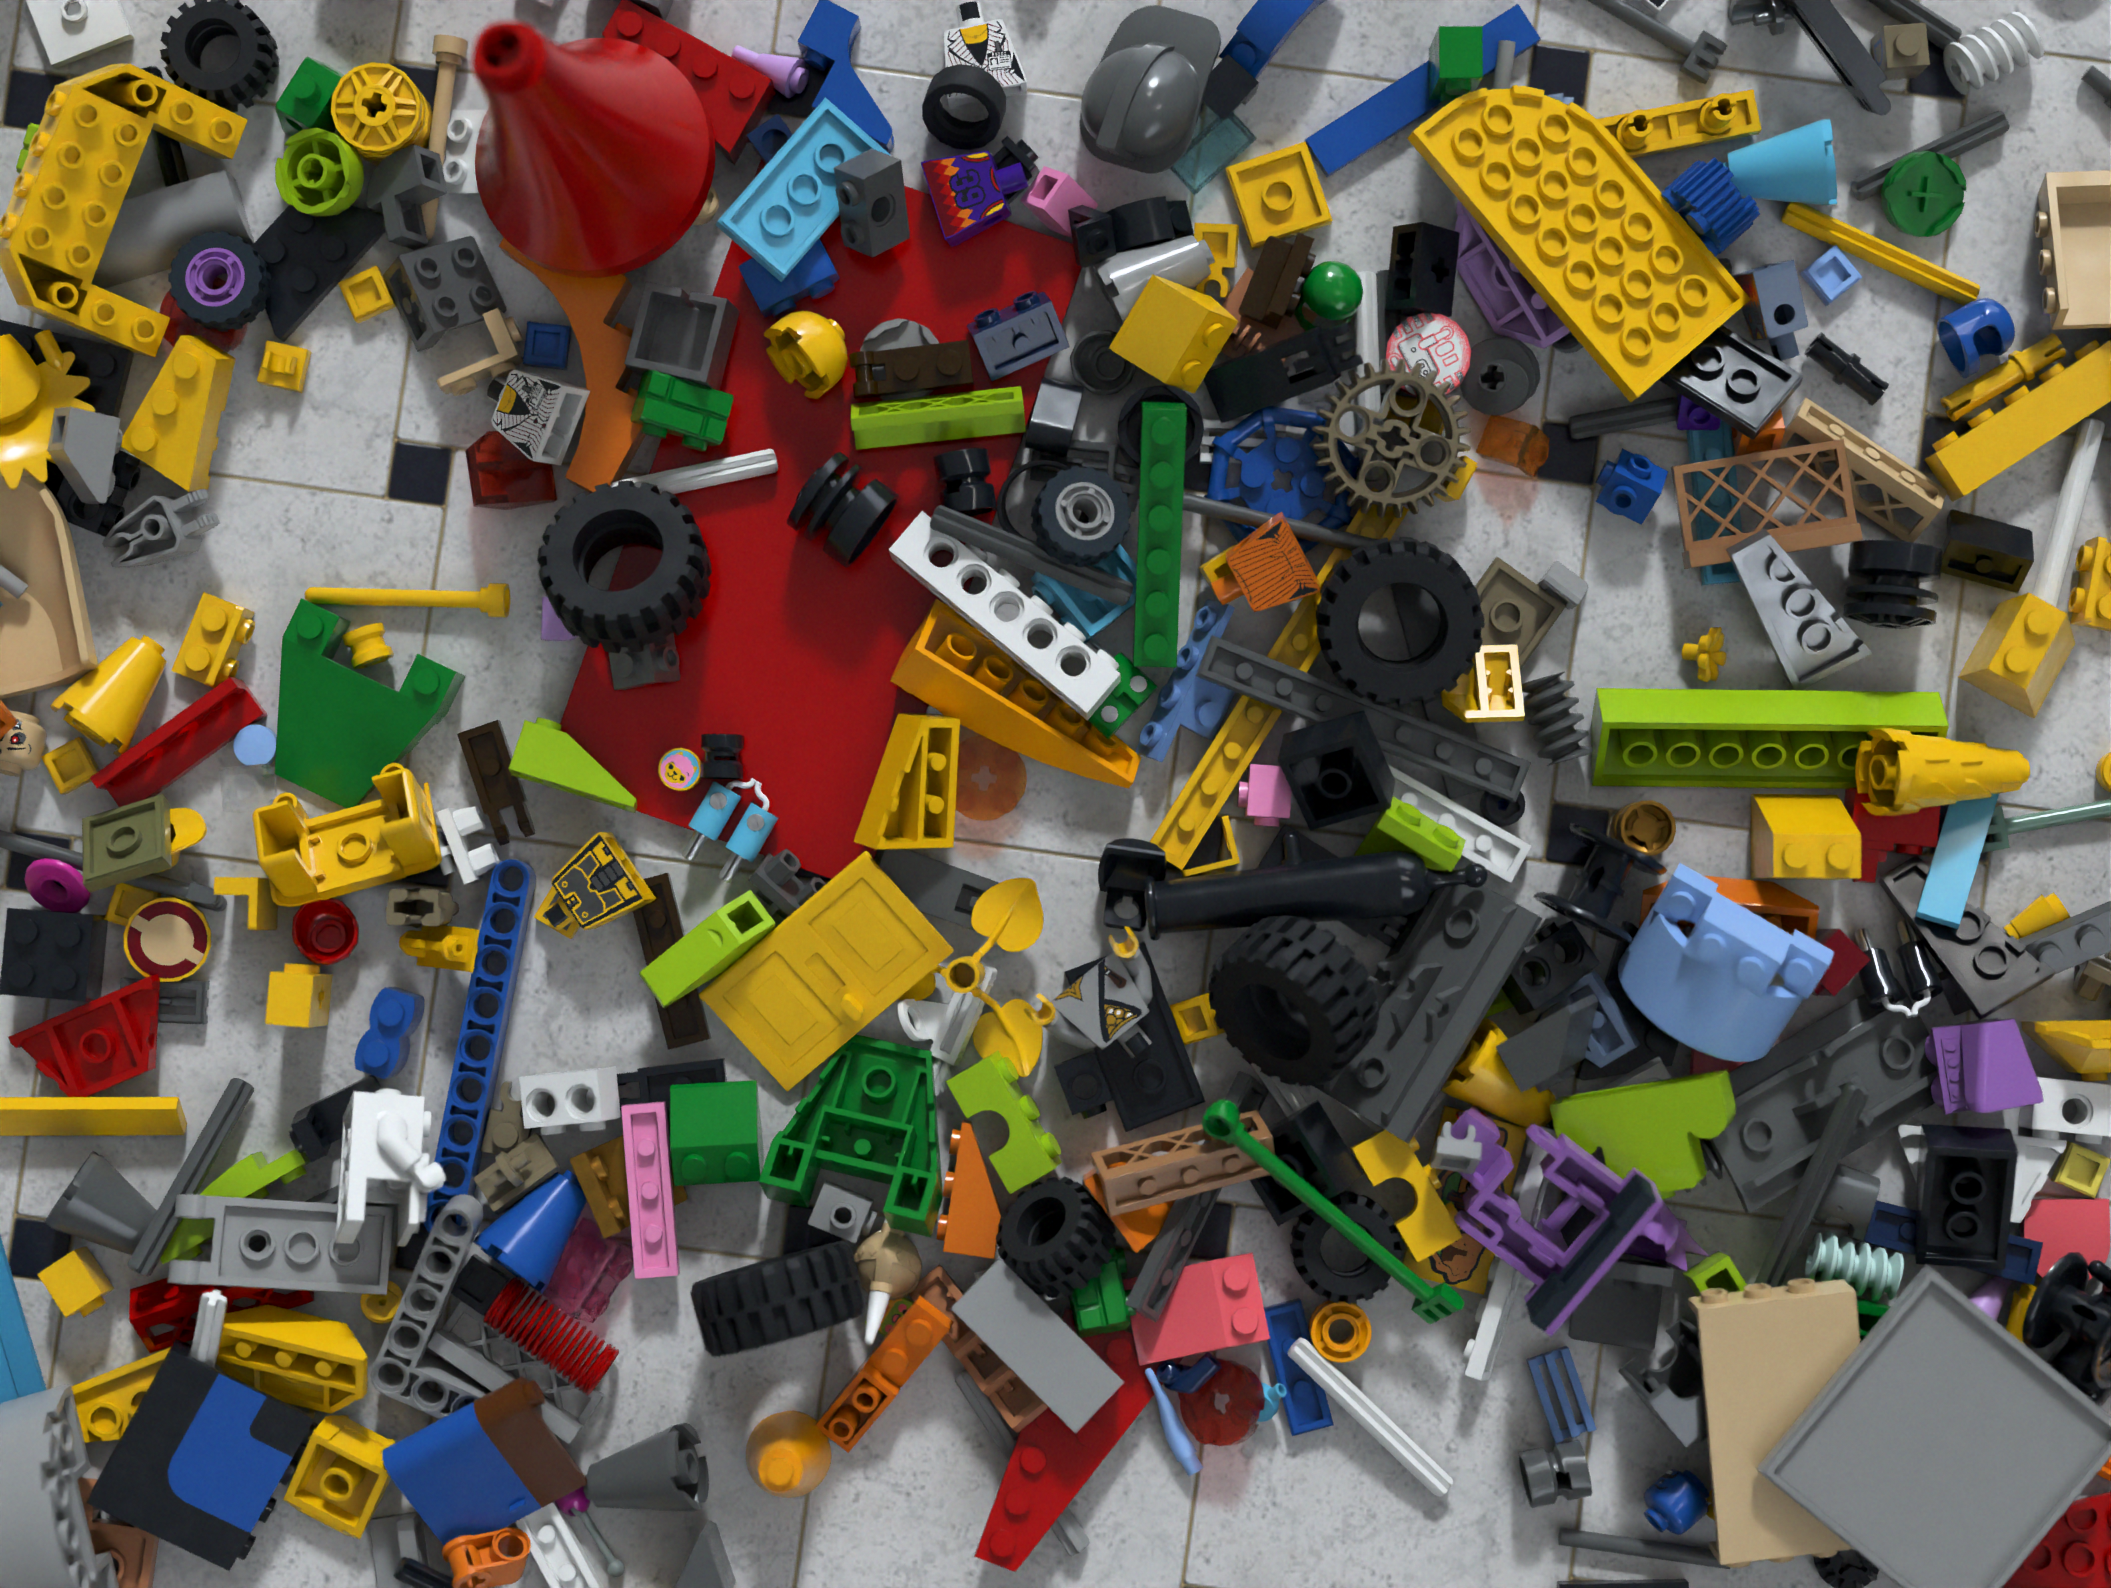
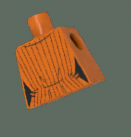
(1267, 568)

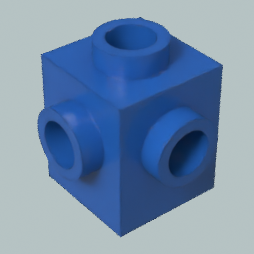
(1630, 485)

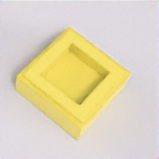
(2080, 1169)

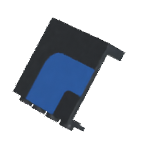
(202, 1459)

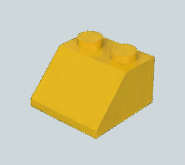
(1174, 333)

